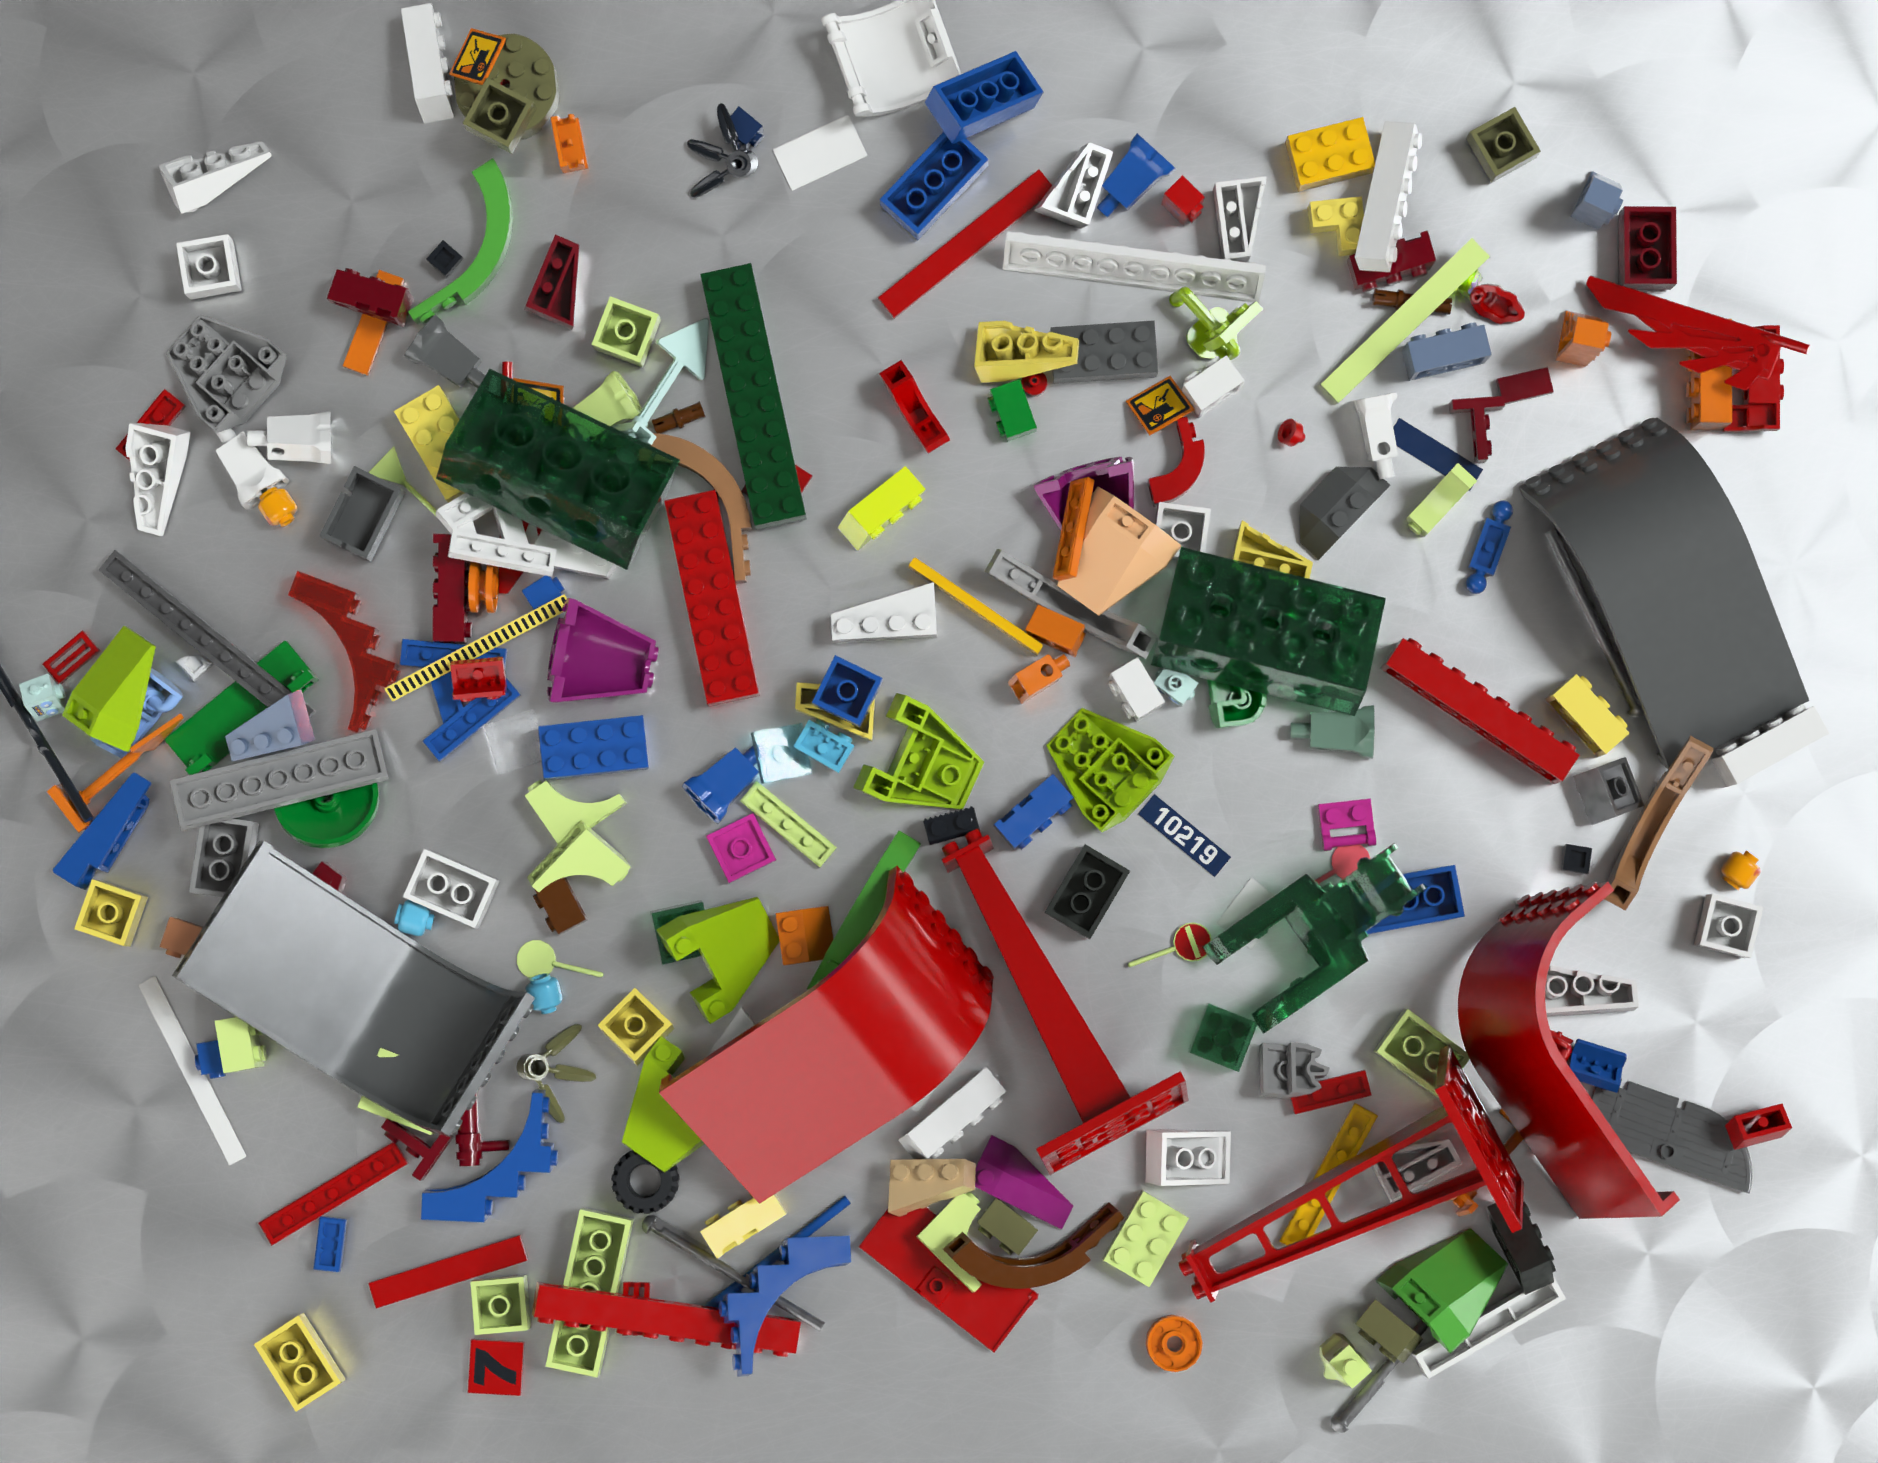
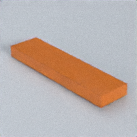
(368, 335)
(1073, 529)

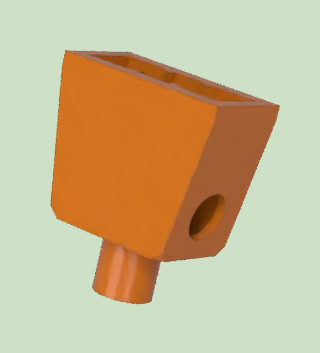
(1031, 681)

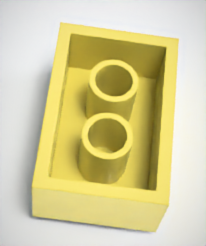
(1588, 715)
(299, 1362)

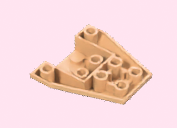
(1117, 553)

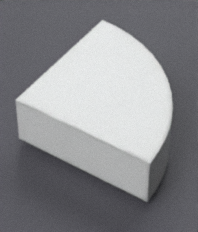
(194, 666)

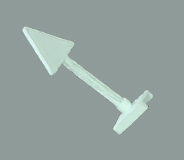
(689, 350)

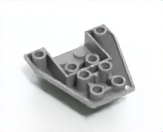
(225, 371)

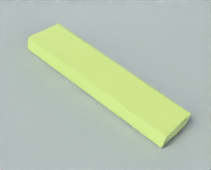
(788, 824)

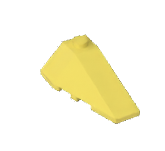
(1016, 352)

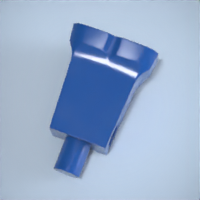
(1134, 176)
(722, 783)

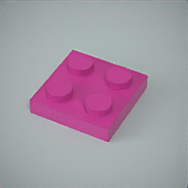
(741, 848)

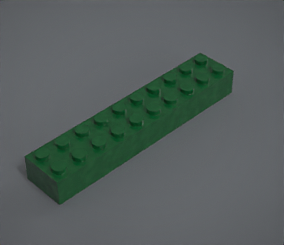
(753, 396)

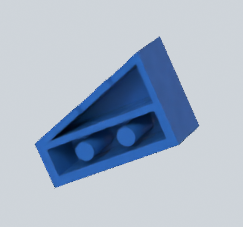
(1034, 813)

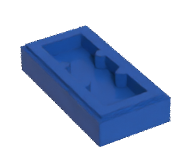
(330, 1244)

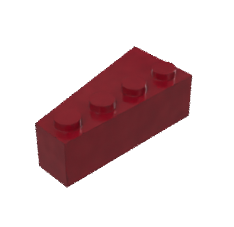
(451, 592)

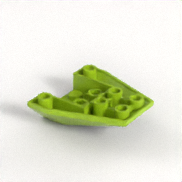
(113, 691)
(1108, 766)

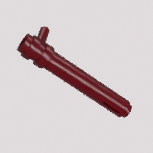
(470, 1140)

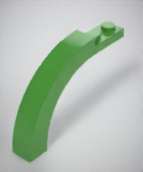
(491, 253)
(867, 905)

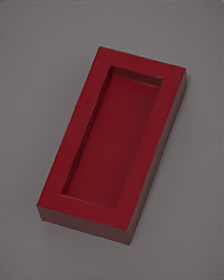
(1525, 385)

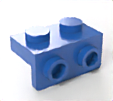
(1597, 1065)

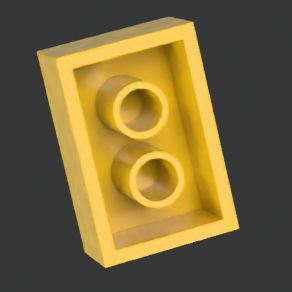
(1330, 154)

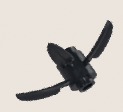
(715, 153)

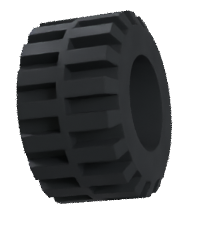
(634, 1201)

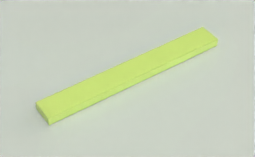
(1405, 320)

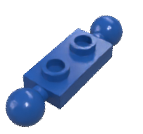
(1489, 547)

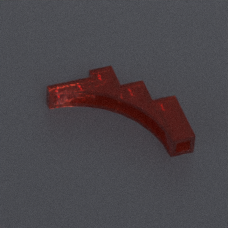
(359, 639)

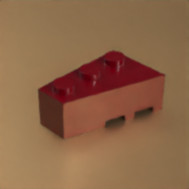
(555, 286)
(371, 296)

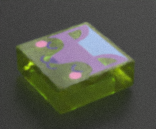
(1473, 281)

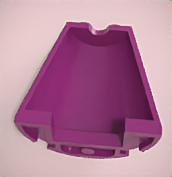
(1109, 474)
(597, 656)

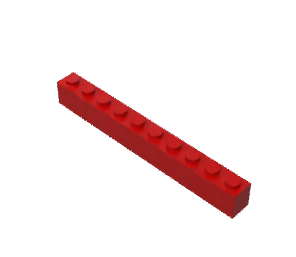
(655, 1318)

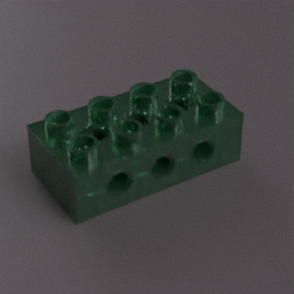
(557, 468)
(1274, 662)

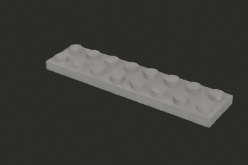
(278, 780)

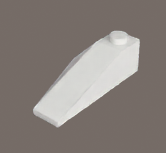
(200, 180)

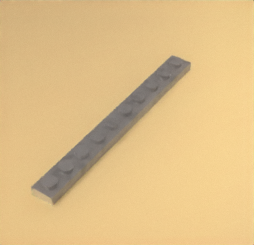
(195, 630)

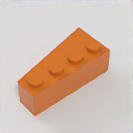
(1582, 338)

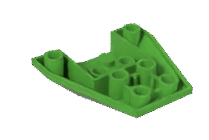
(1447, 1285)

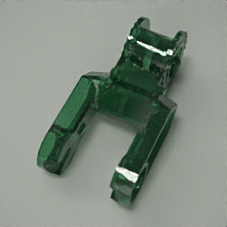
(1328, 923)

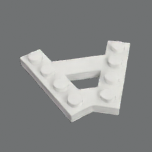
(509, 551)

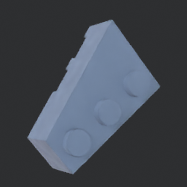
(1598, 201)
(274, 729)

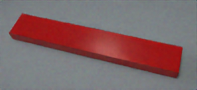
(333, 1193)
(448, 1271)

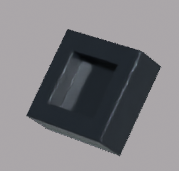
(444, 258)
(1576, 859)

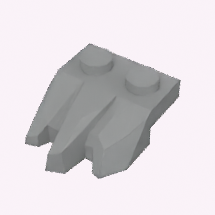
(1289, 1070)

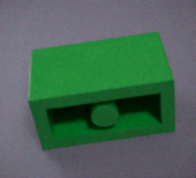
(1012, 409)

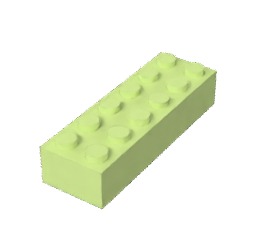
(593, 1264)

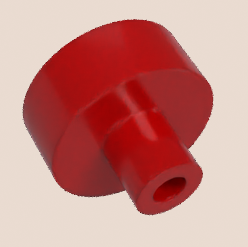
(1037, 388)
(1291, 432)

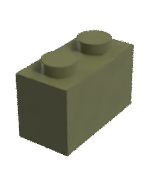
(1006, 1226)

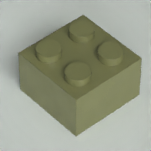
(499, 115)
(1503, 144)
(1389, 1331)

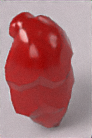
(1496, 304)

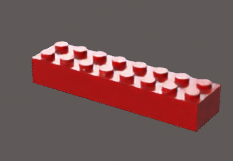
(712, 598)
(1480, 711)

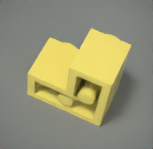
(1338, 215)

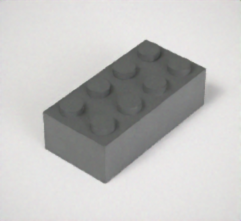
(1110, 352)

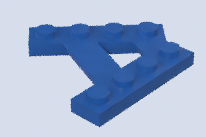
(458, 721)

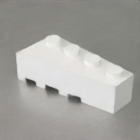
(427, 62)
(894, 617)
(1587, 993)
(953, 1115)

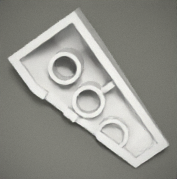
(156, 464)

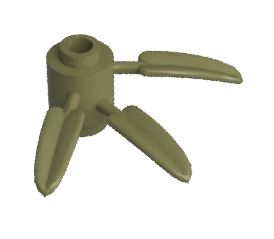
(562, 1072)

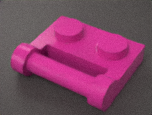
(1346, 815)

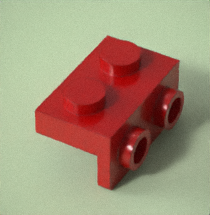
(478, 678)

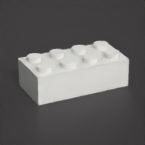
(1770, 746)

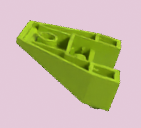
(930, 764)
(732, 943)
(652, 1124)

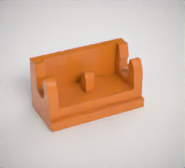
(569, 143)
(1056, 630)

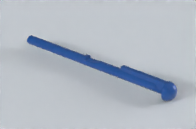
(808, 1230)

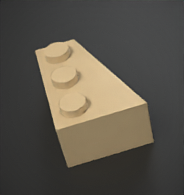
(927, 1181)

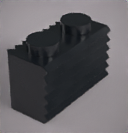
(950, 826)

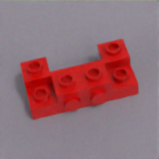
(1761, 400)

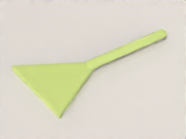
(391, 470)

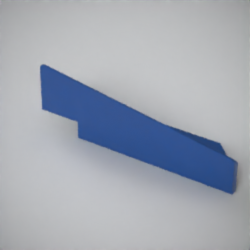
(106, 834)

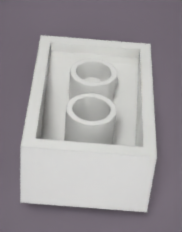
(1187, 1157)

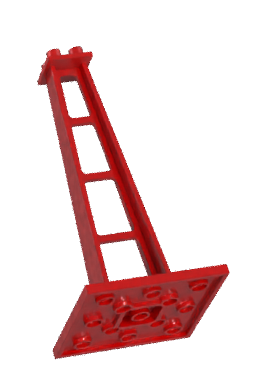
(1083, 1066)
(1476, 1131)

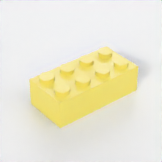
(429, 424)

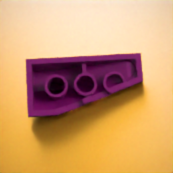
(1015, 1180)

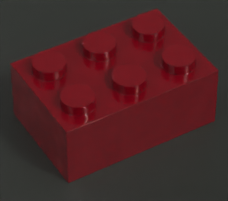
(1648, 247)

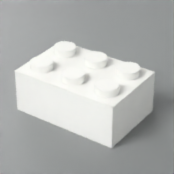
(451, 888)

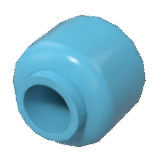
(413, 918)
(546, 993)

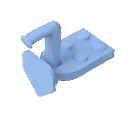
(152, 709)

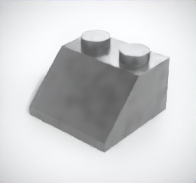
(1608, 791)

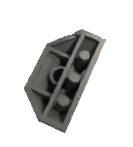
(1337, 506)

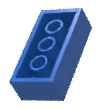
(983, 97)
(933, 184)
(593, 747)
(1436, 903)

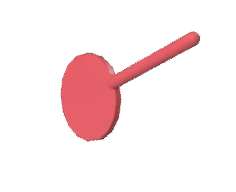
(1345, 861)

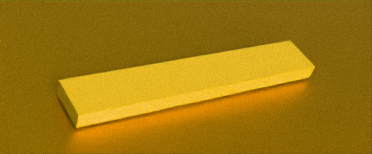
(975, 606)
(1344, 1147)

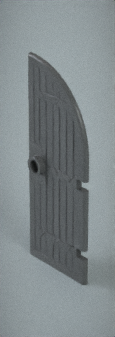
(1680, 1138)

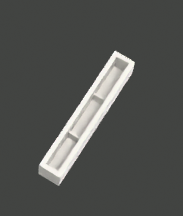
(1387, 196)
(1492, 1324)

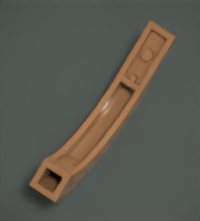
(714, 473)
(1653, 819)

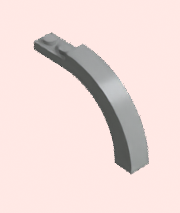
(1044, 592)

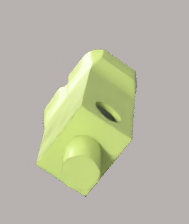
(611, 402)
(1342, 1361)

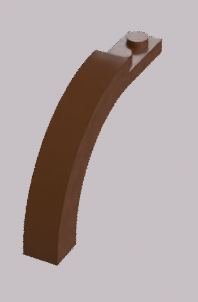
(1037, 1269)

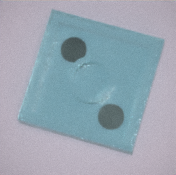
(777, 756)

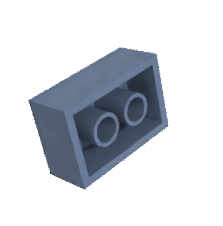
(1446, 351)

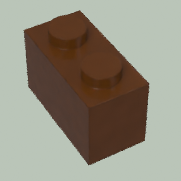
(561, 906)

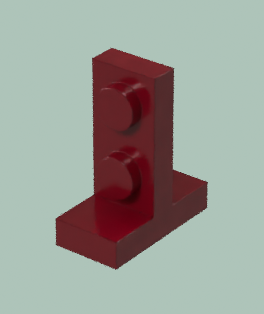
(1479, 421)
(417, 1146)

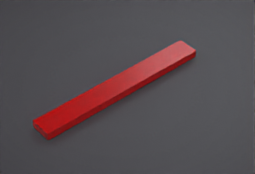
(965, 244)

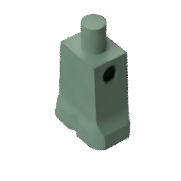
(1339, 731)

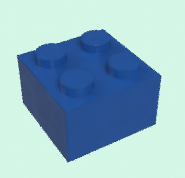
(847, 691)

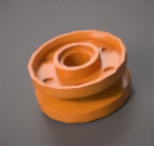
(483, 587)
(1185, 1355)

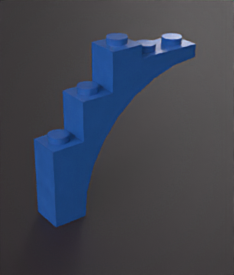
(471, 1200)
(749, 1310)

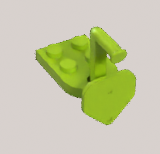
(1216, 329)

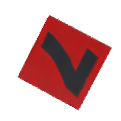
(496, 1367)

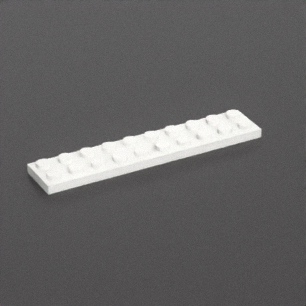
(1133, 266)

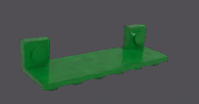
(202, 739)

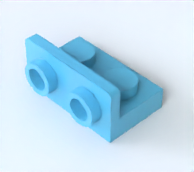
(824, 745)

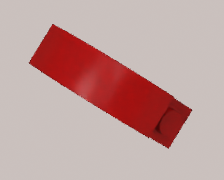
(913, 406)
(1179, 481)

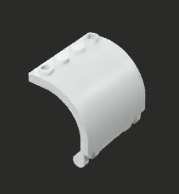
(892, 55)

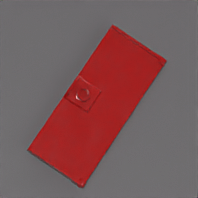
(984, 1314)

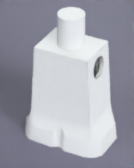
(1378, 431)
(295, 437)
(248, 468)

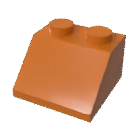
(804, 934)

